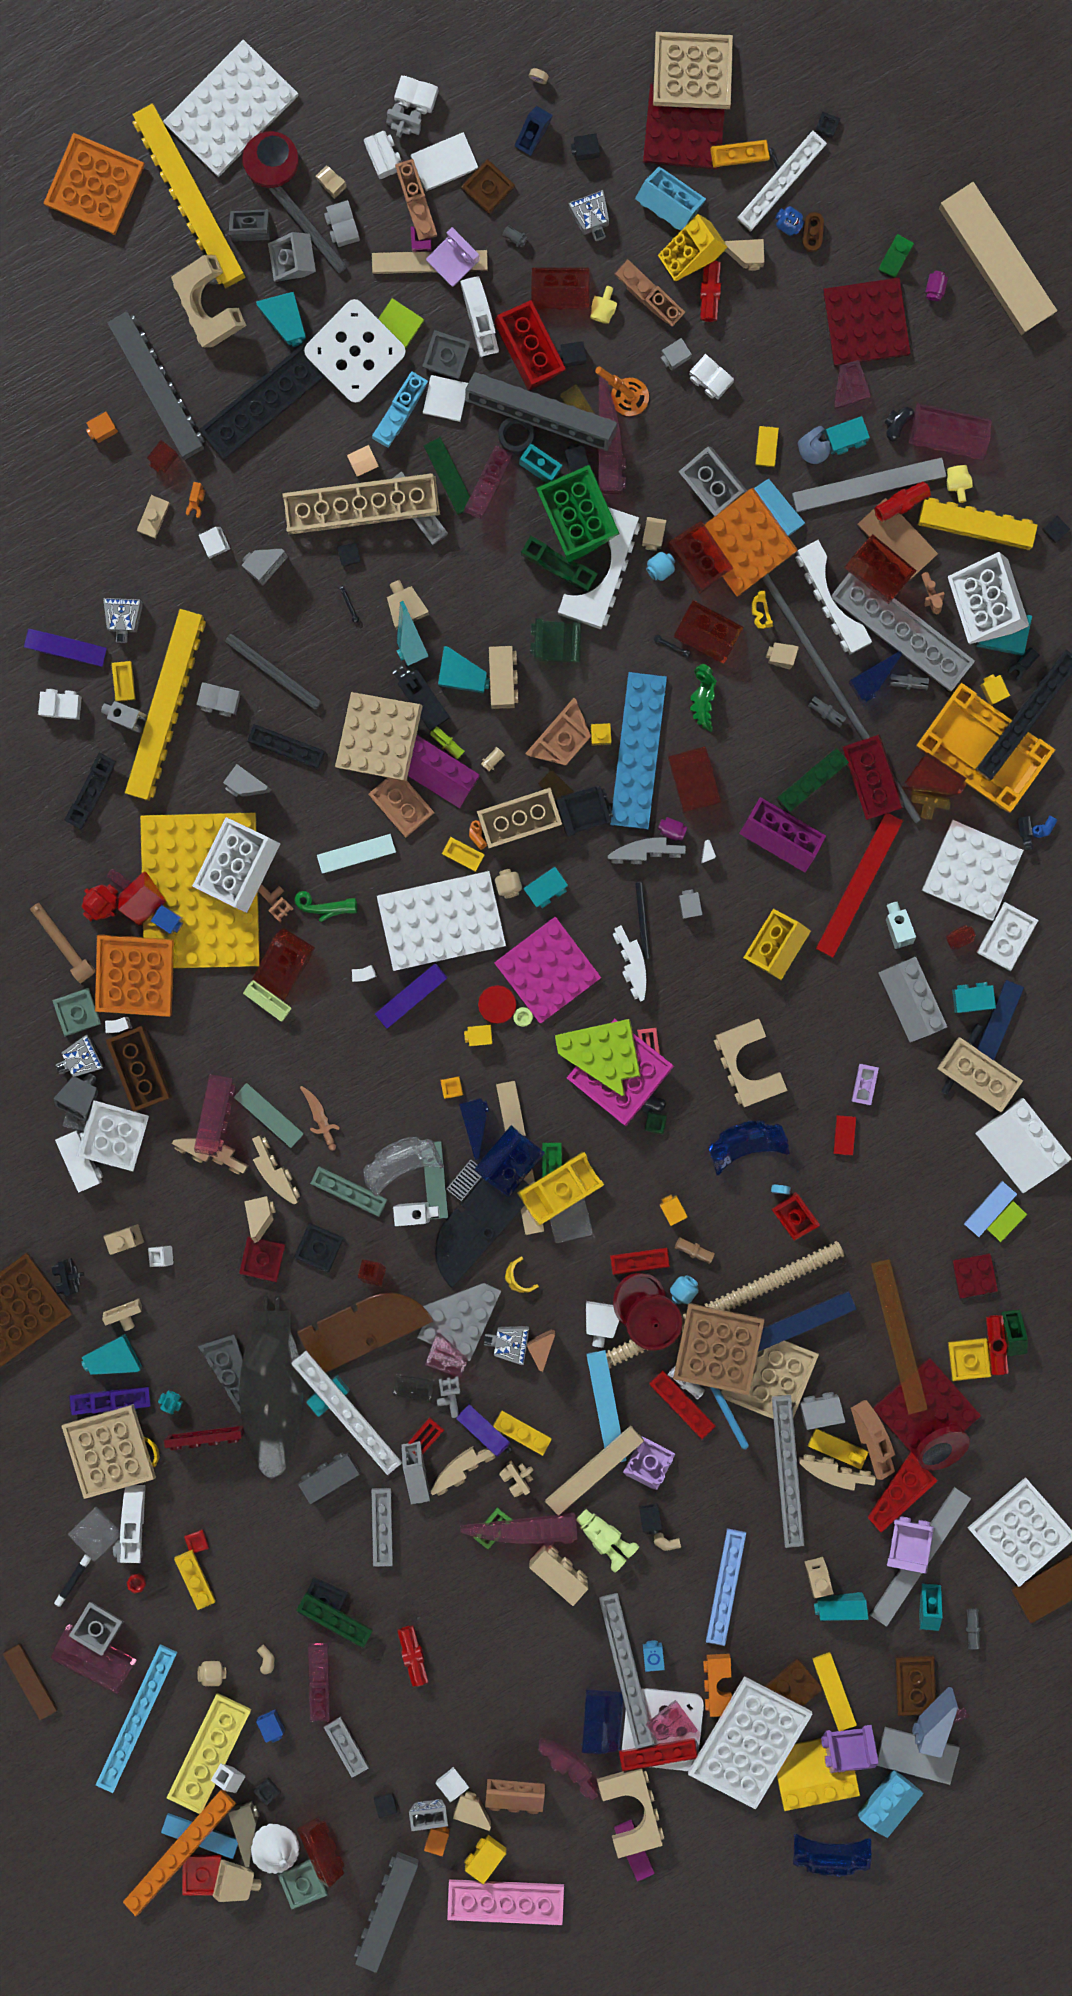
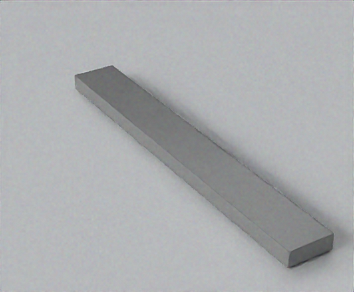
(869, 485)
(787, 1471)
(906, 1579)
(626, 1670)

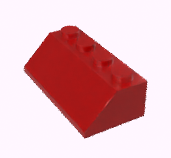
(529, 345)

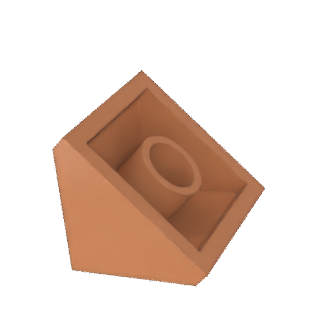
(540, 1348)

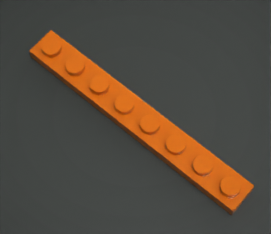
(179, 1852)

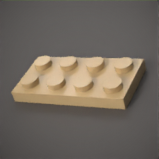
(980, 1074)

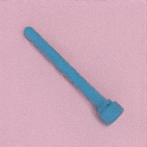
(730, 1418)

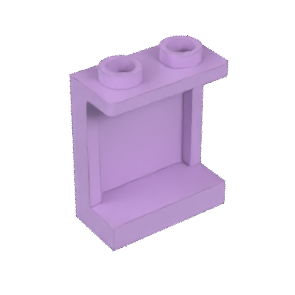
(911, 1545)

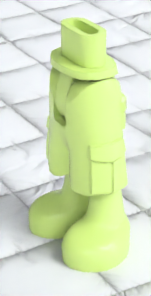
(604, 1536)

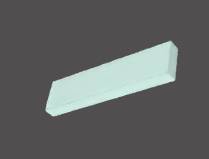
(356, 853)

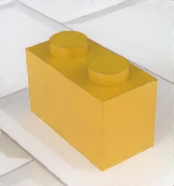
(485, 1859)

